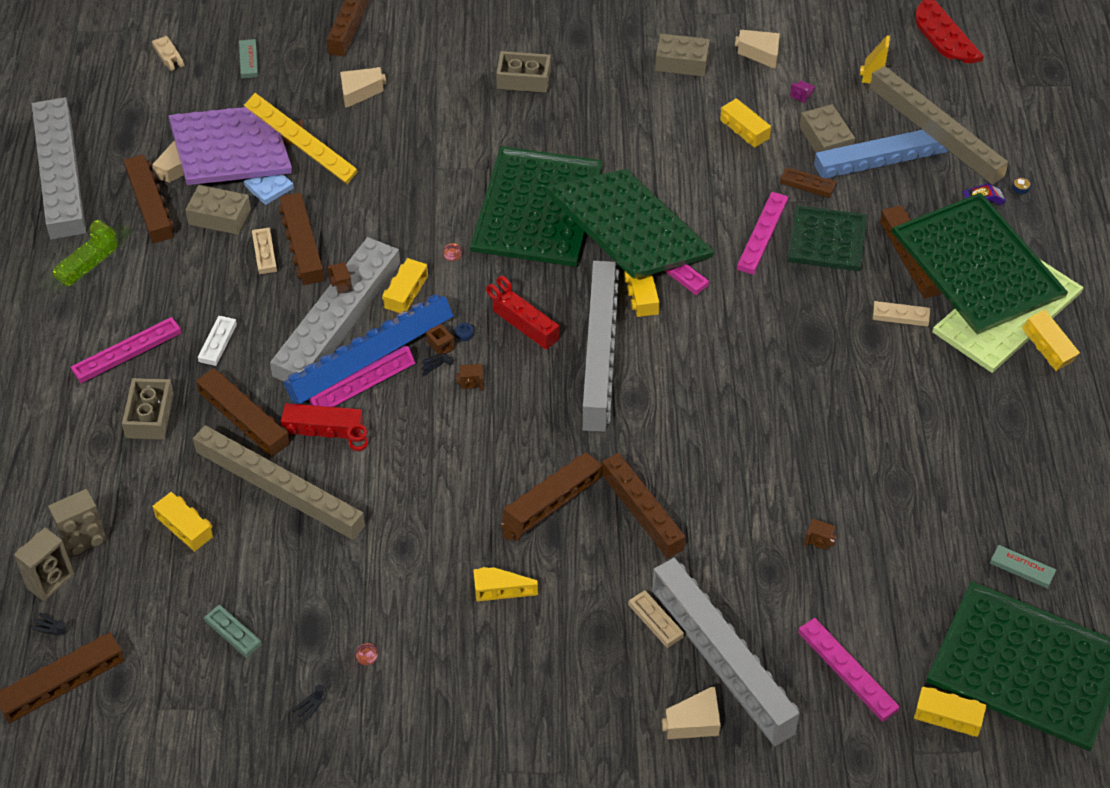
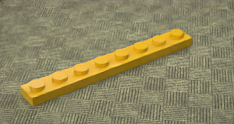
(301, 138)

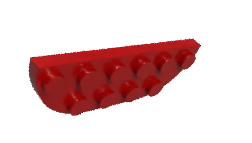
(944, 33)

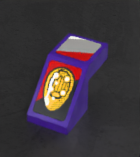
(989, 191)

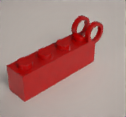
(523, 315)
(325, 422)

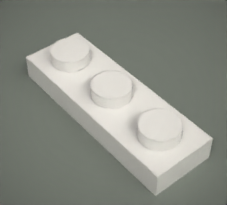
(217, 340)

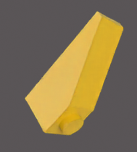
(875, 60)
(500, 584)

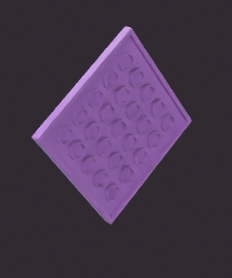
(227, 146)

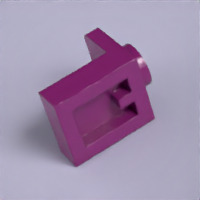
(801, 91)

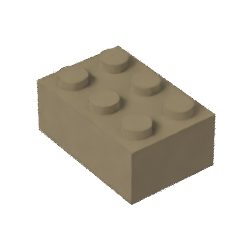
(682, 54)
(523, 71)
(825, 129)
(218, 209)
(148, 408)
(77, 522)
(44, 564)

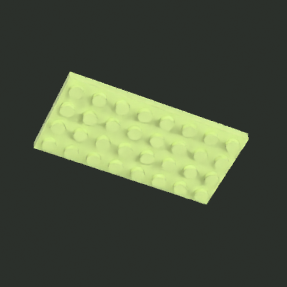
(1000, 342)

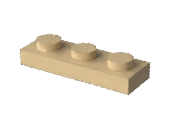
(264, 251)
(901, 313)
(656, 619)

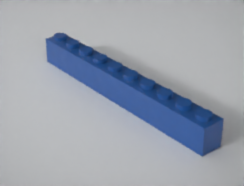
(367, 349)

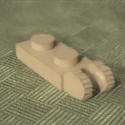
(167, 52)

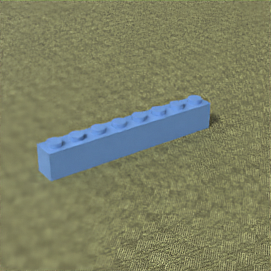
(876, 153)

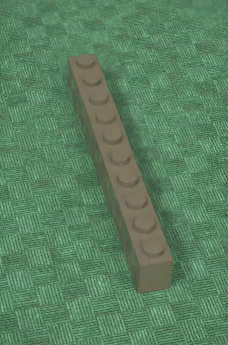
(939, 125)
(279, 482)

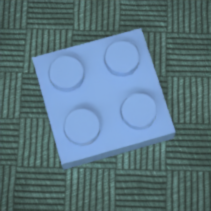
(269, 187)

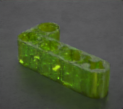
(89, 255)

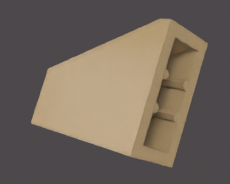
(759, 46)
(361, 84)
(168, 165)
(693, 717)

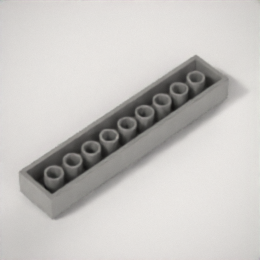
(58, 168)
(337, 312)
(599, 347)
(725, 652)

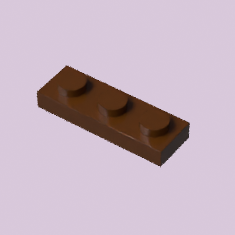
(808, 182)

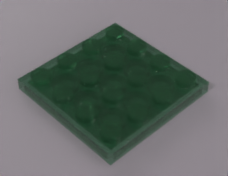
(827, 238)

